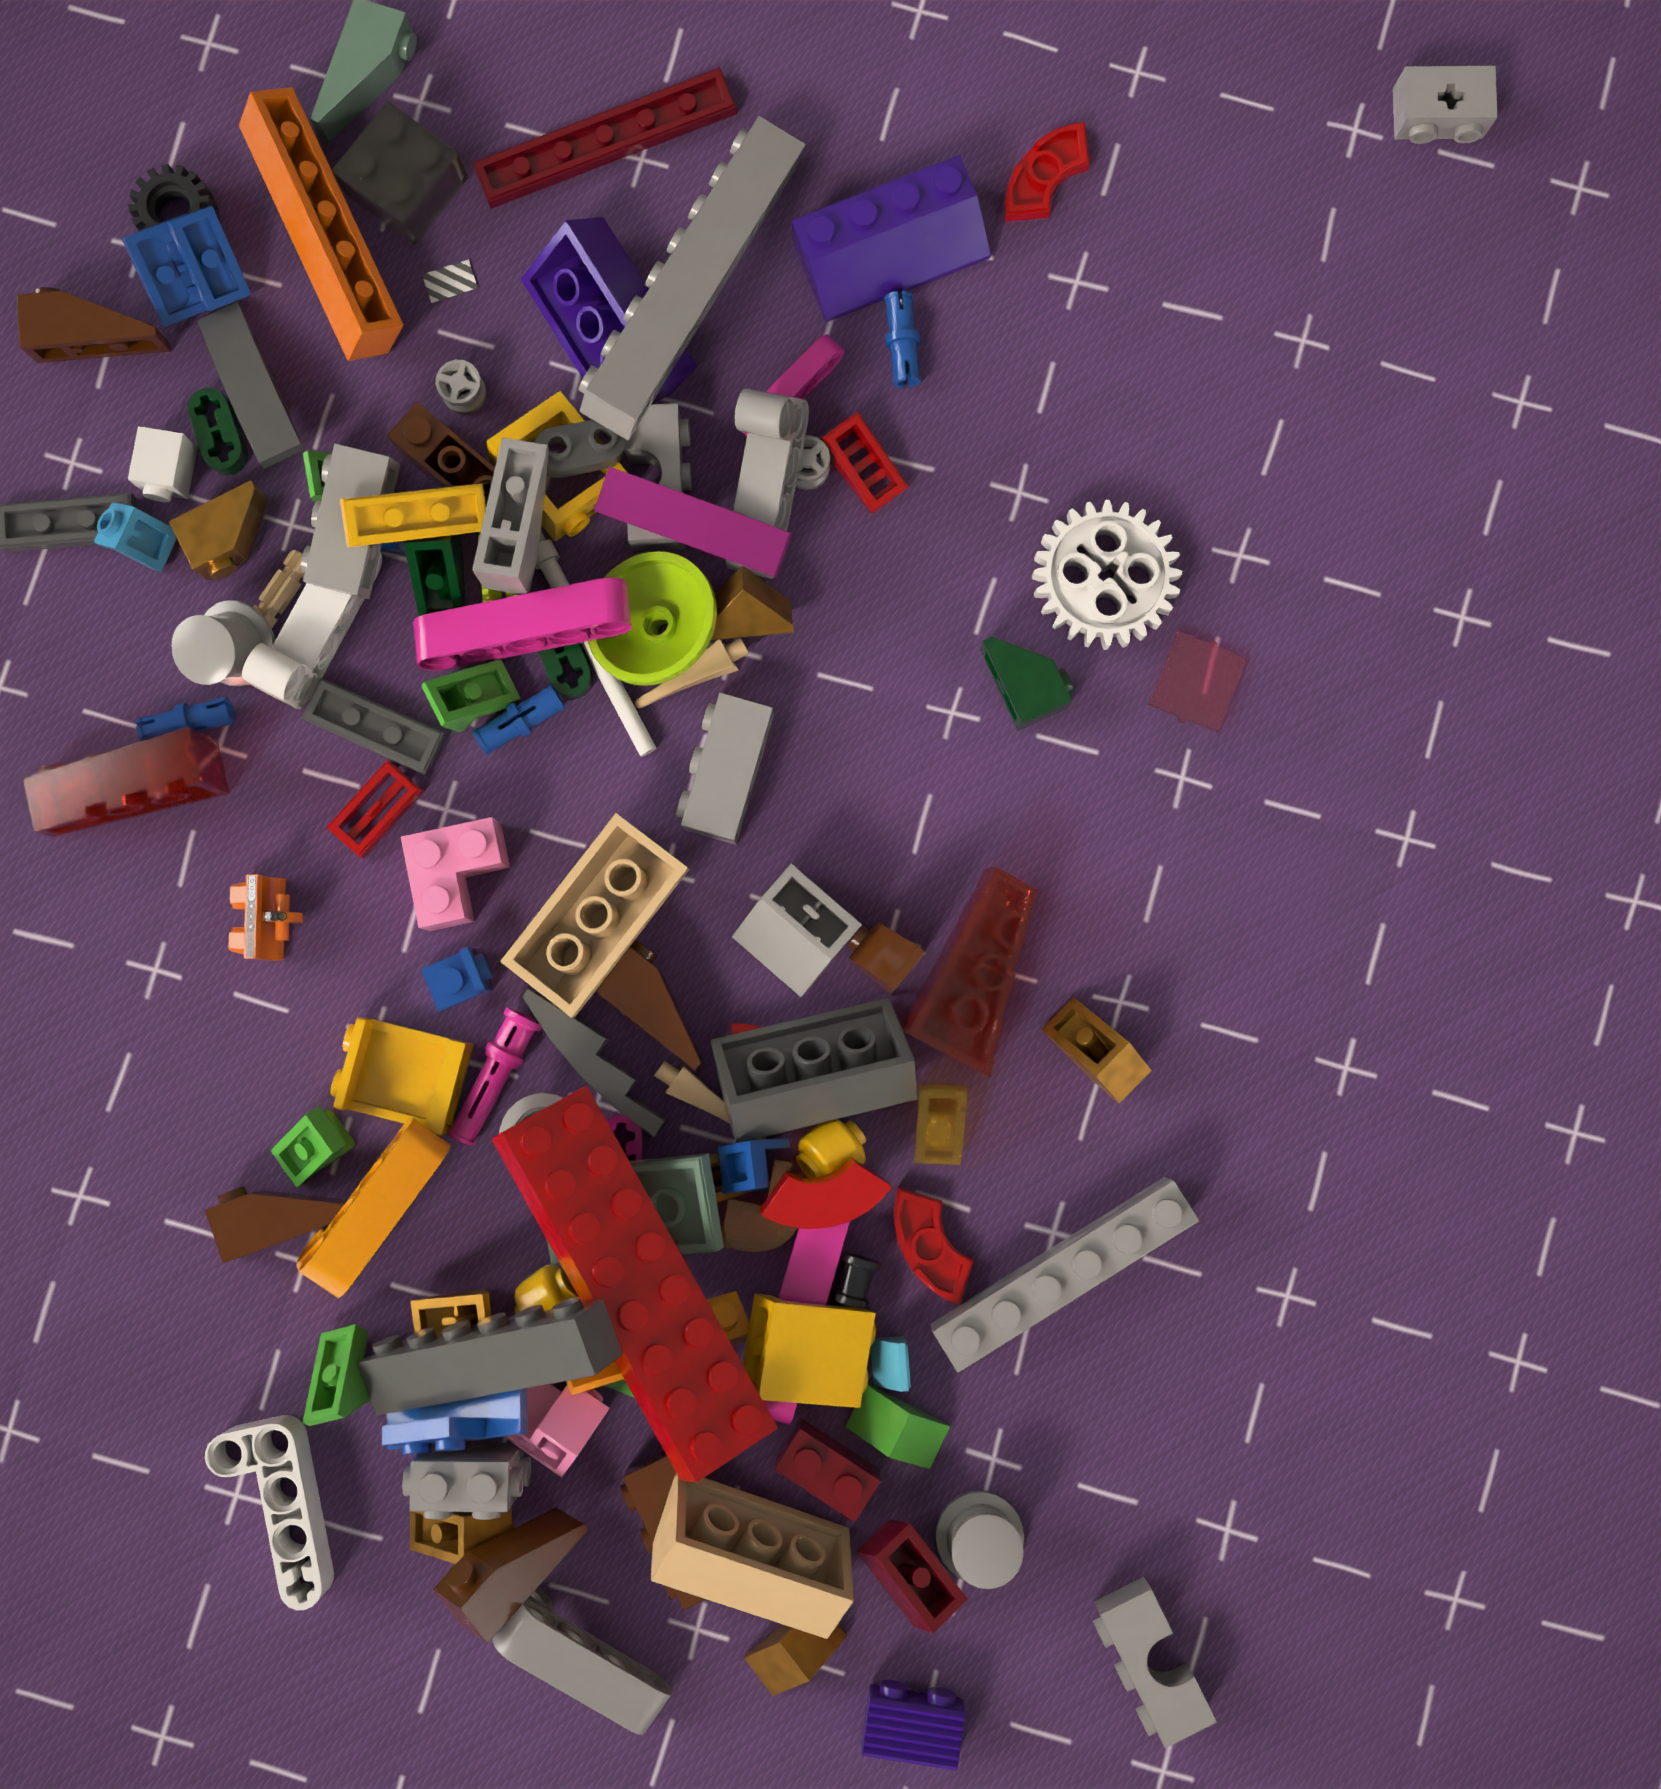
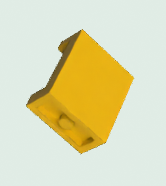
(401, 1074)
(808, 1351)

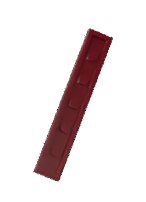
(605, 138)

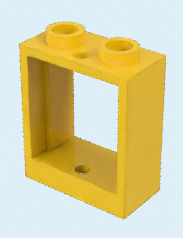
(553, 412)

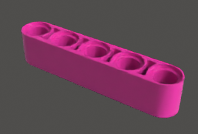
(522, 624)
(809, 1281)

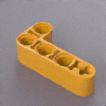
(357, 1231)

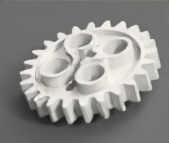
(1135, 547)

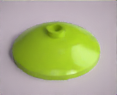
(660, 592)

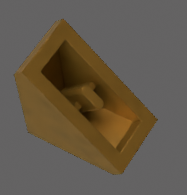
(750, 608)
(449, 1309)
(791, 1656)

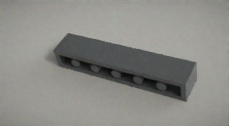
(490, 1357)

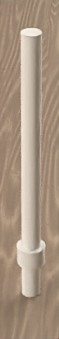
(619, 697)

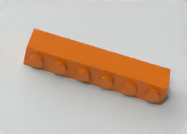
(320, 223)

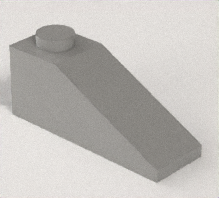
(513, 518)

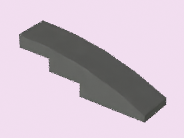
(250, 385)
(583, 1050)

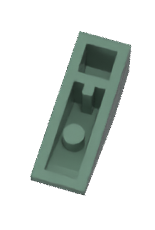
(363, 66)

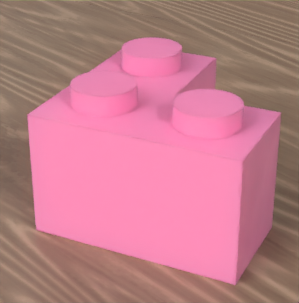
(441, 862)
(559, 1425)

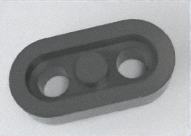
(582, 450)

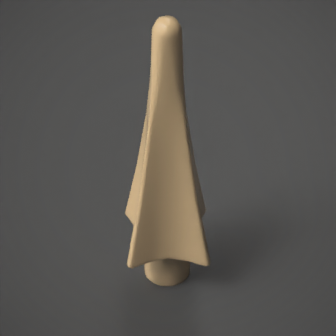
(713, 663)
(689, 1088)

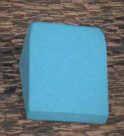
(890, 1363)

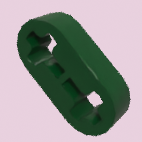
(208, 435)
(555, 670)

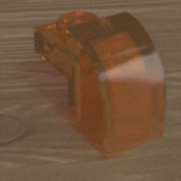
(746, 1227)

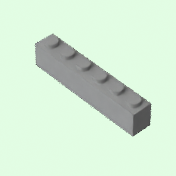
(1063, 1273)

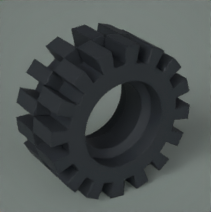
(164, 188)

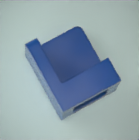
(746, 1166)

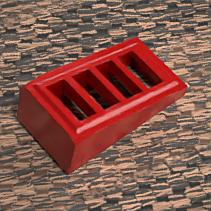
(866, 439)

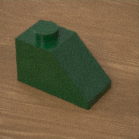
(436, 573)
(1027, 682)

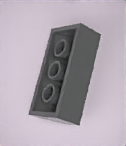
(814, 1070)

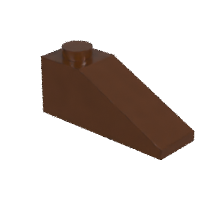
(67, 328)
(884, 955)
(644, 996)
(265, 1218)
(503, 1572)

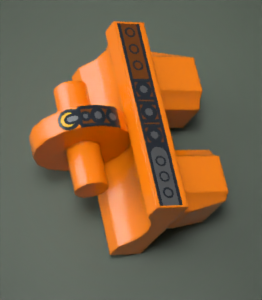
(265, 918)

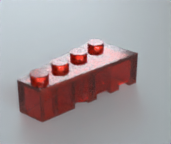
(126, 782)
(971, 981)

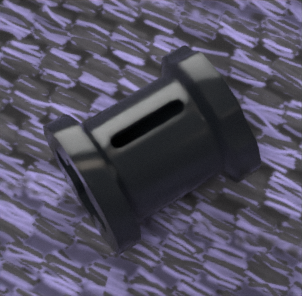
(854, 1280)

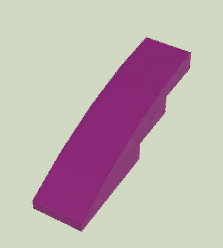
(692, 522)

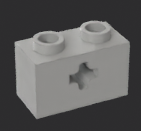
(1444, 103)

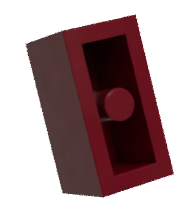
(828, 1470)
(912, 1575)

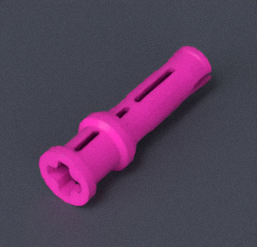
(503, 1056)

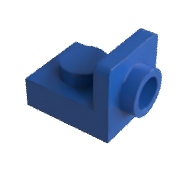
(458, 978)

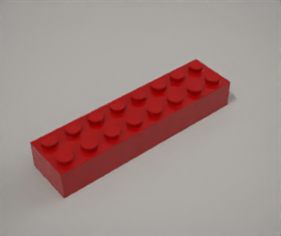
(623, 1253)

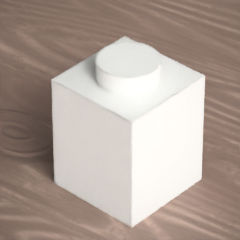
(162, 464)

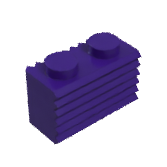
(913, 1725)

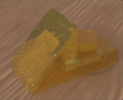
(940, 1124)

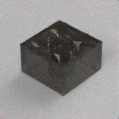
(401, 173)

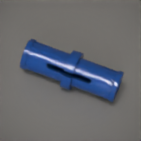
(902, 339)
(199, 717)
(518, 719)

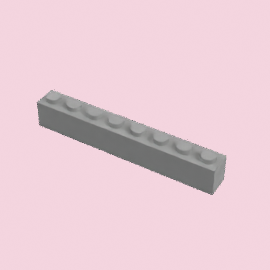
(691, 278)

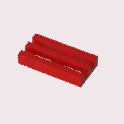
(387, 822)

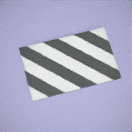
(450, 281)

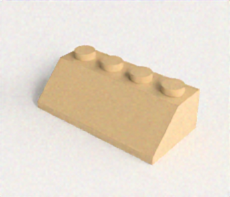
(594, 915)
(754, 1556)

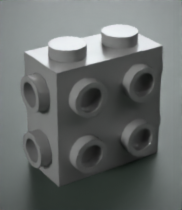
(474, 1480)

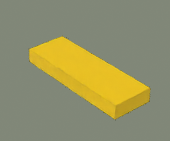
(413, 515)

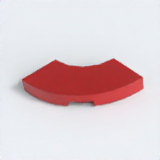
(1043, 170)
(825, 1199)
(927, 1247)

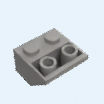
(796, 930)

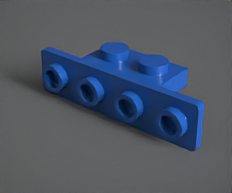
(455, 1422)

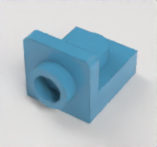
(136, 535)

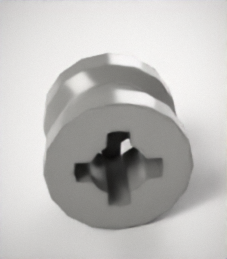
(457, 377)
(814, 456)

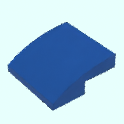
(186, 265)

